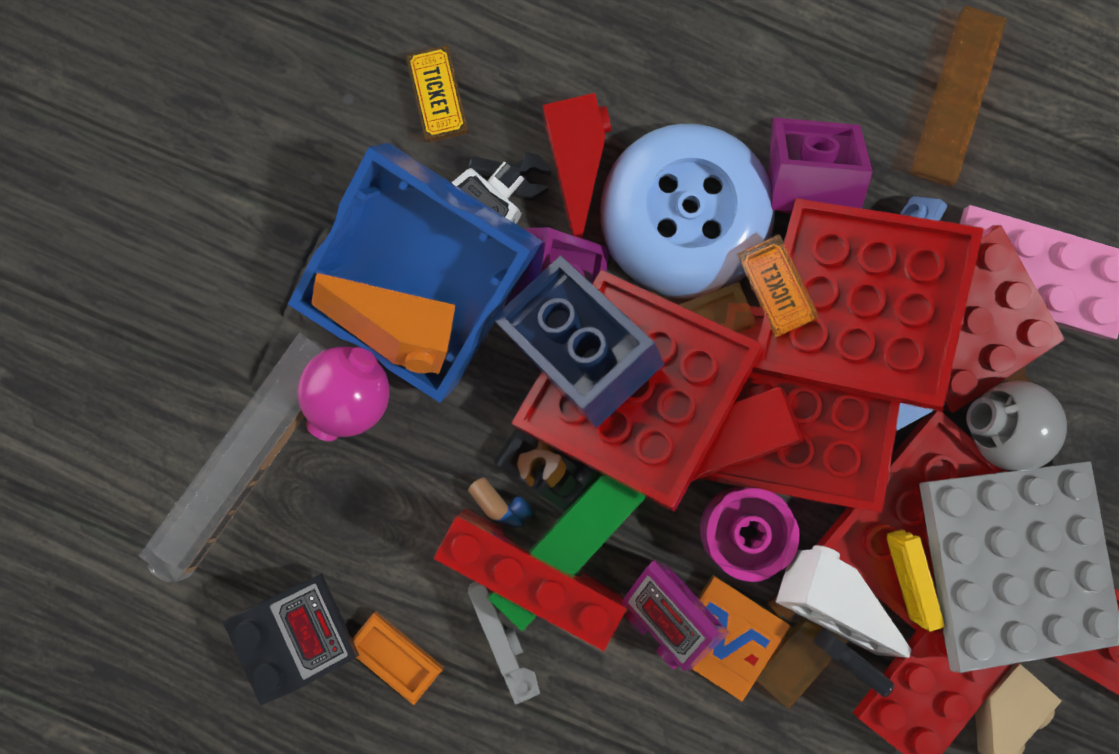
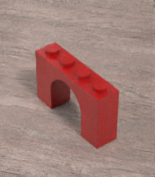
(568, 601)

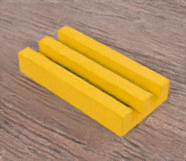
(915, 580)

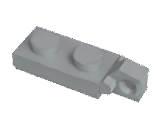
(504, 645)

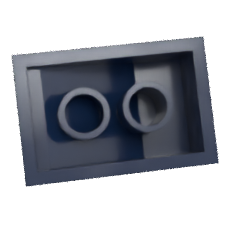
(580, 341)

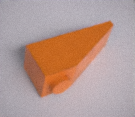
(393, 323)

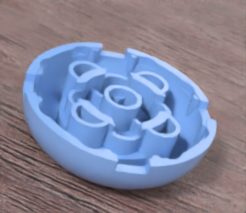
(634, 205)

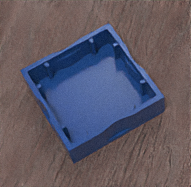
(425, 239)

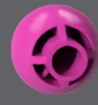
(342, 392)

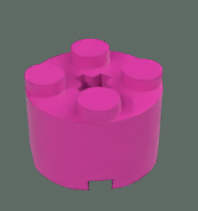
(760, 555)

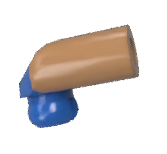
(497, 508)

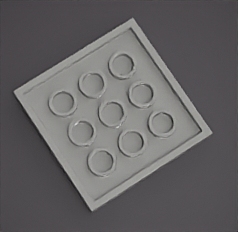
(1020, 565)

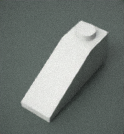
(839, 600)

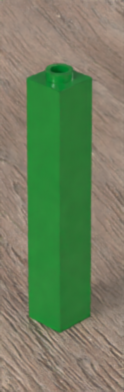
(577, 535)

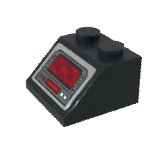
(290, 639)

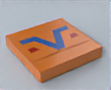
(748, 646)

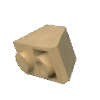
(1013, 712)

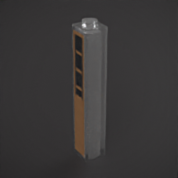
(231, 469)

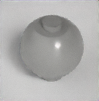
(1017, 425)

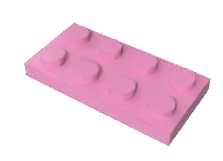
(1070, 272)

